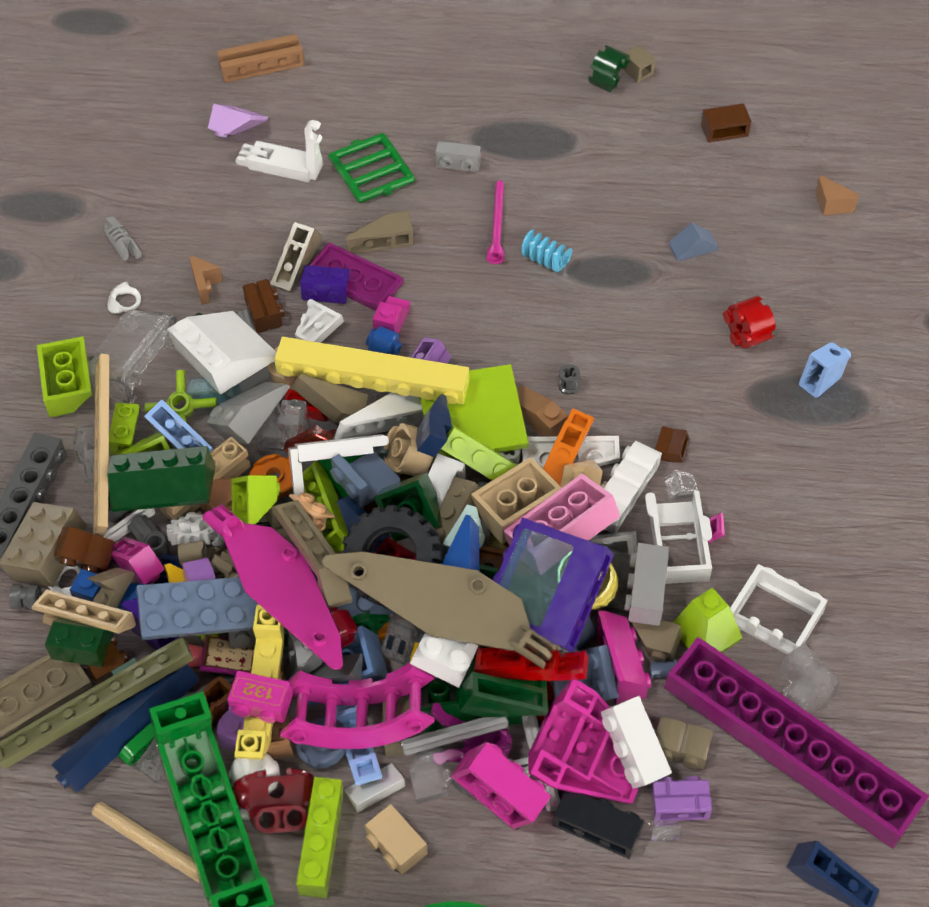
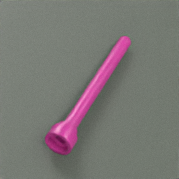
(495, 252)

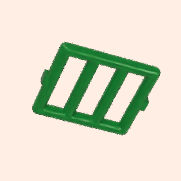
(353, 184)

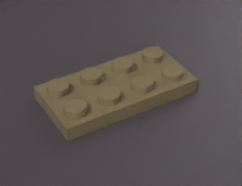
(38, 691)

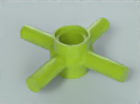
(181, 395)

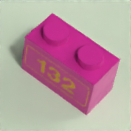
(260, 697)

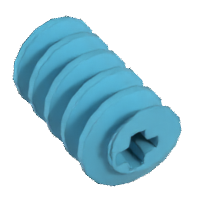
(544, 252)

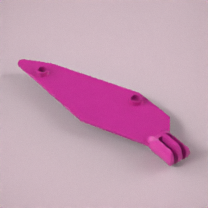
(279, 582)

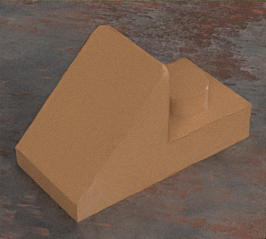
(205, 275)

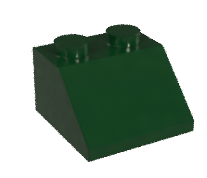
(413, 493)
(78, 642)

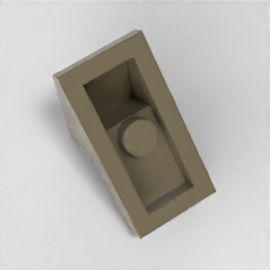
(113, 586)

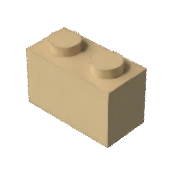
(395, 839)

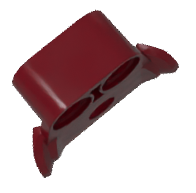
(253, 795)

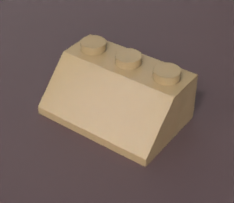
(513, 496)

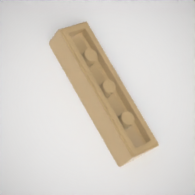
(84, 611)

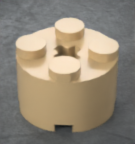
(403, 453)

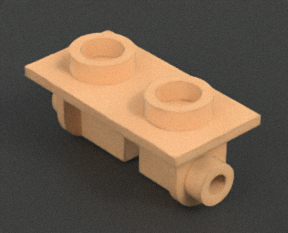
(316, 511)

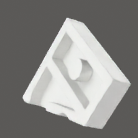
(317, 322)

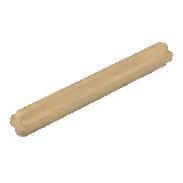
(145, 839)

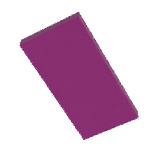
(367, 282)

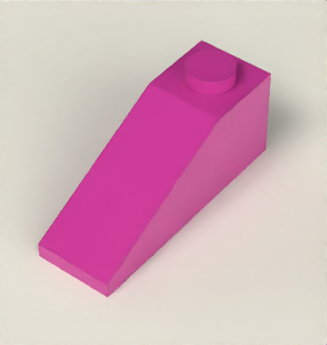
(137, 558)

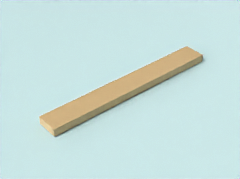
(101, 445)

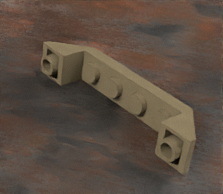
(312, 547)

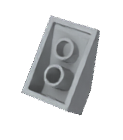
(246, 412)

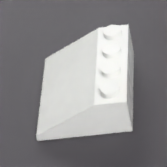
(221, 348)

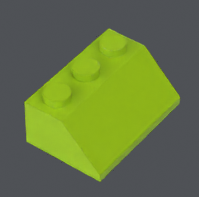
(64, 375)

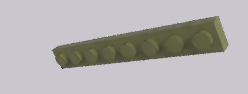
(94, 702)

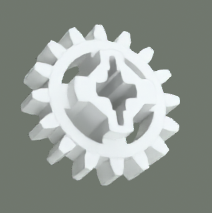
(189, 529)

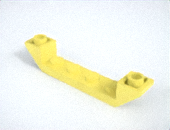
(267, 659)

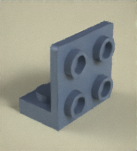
(599, 674)

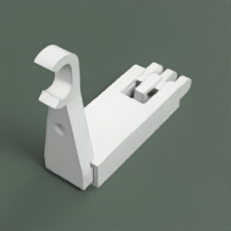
(284, 160)
(328, 449)

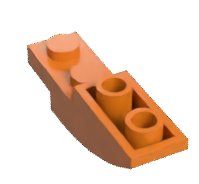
(568, 444)

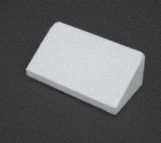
(369, 793)

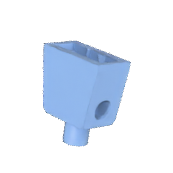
(824, 368)

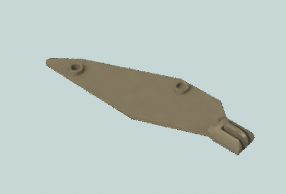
(445, 601)

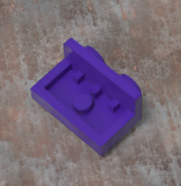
(325, 284)

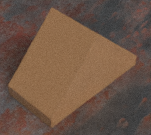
(834, 197)

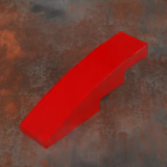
(512, 665)

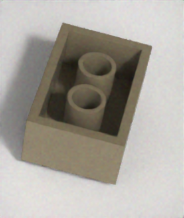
(33, 547)

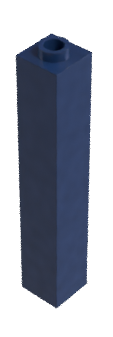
(118, 728)

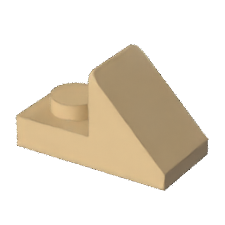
(588, 468)

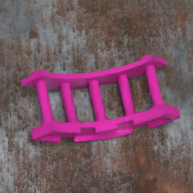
(360, 693)

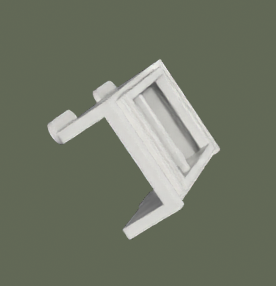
(682, 514)

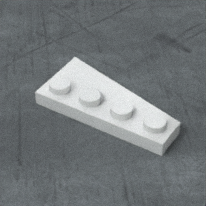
(601, 449)

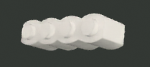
(630, 479)

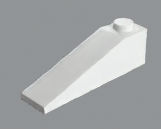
(381, 416)

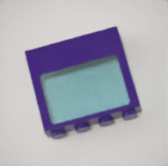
(554, 578)

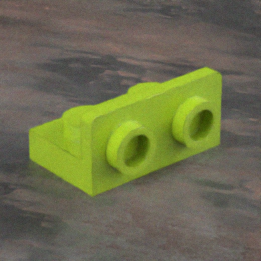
(123, 426)

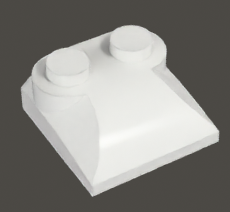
(444, 658)

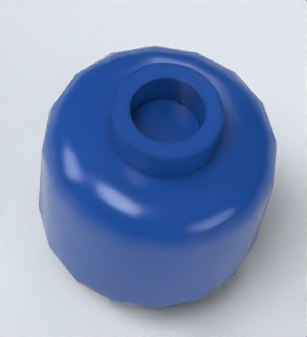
(384, 341)

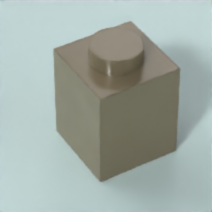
(640, 64)

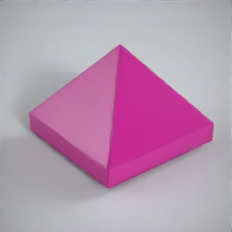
(717, 526)

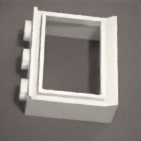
(786, 590)

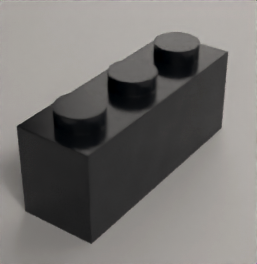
(599, 823)

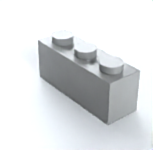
(647, 584)

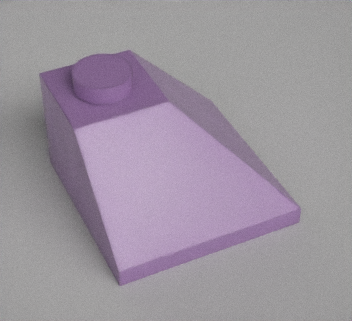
(233, 120)

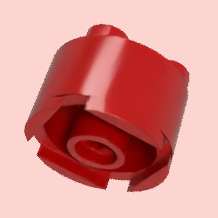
(749, 322)

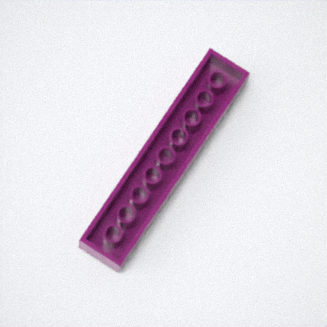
(796, 742)

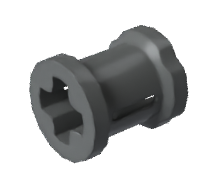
(565, 375)

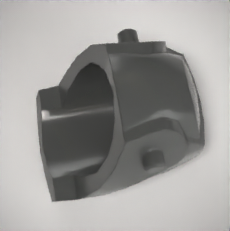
(300, 657)

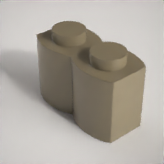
(684, 742)

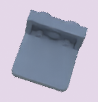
(363, 476)

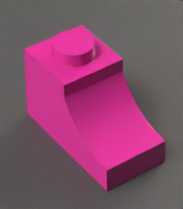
(391, 314)

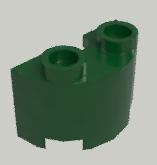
(607, 66)

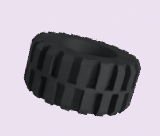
(393, 520)

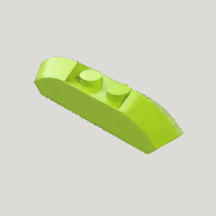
(320, 486)

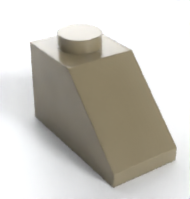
(659, 641)

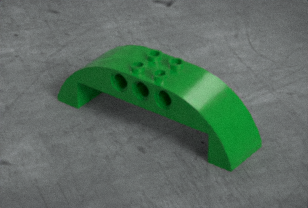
(207, 805)

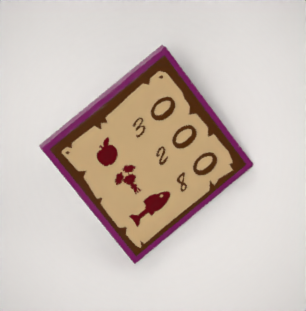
(222, 659)

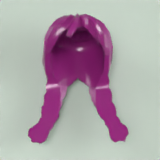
(500, 738)

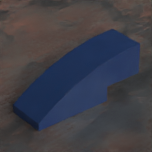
(434, 428)

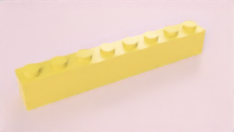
(372, 370)

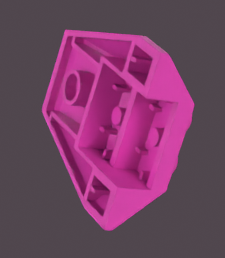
(576, 750)

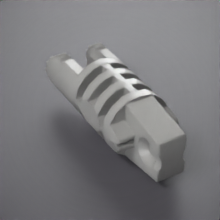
(121, 239)

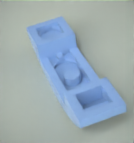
(361, 761)

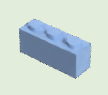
(174, 428)

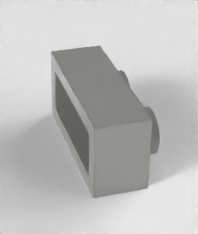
(458, 156)

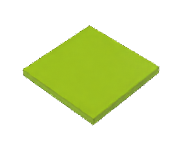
(489, 410)

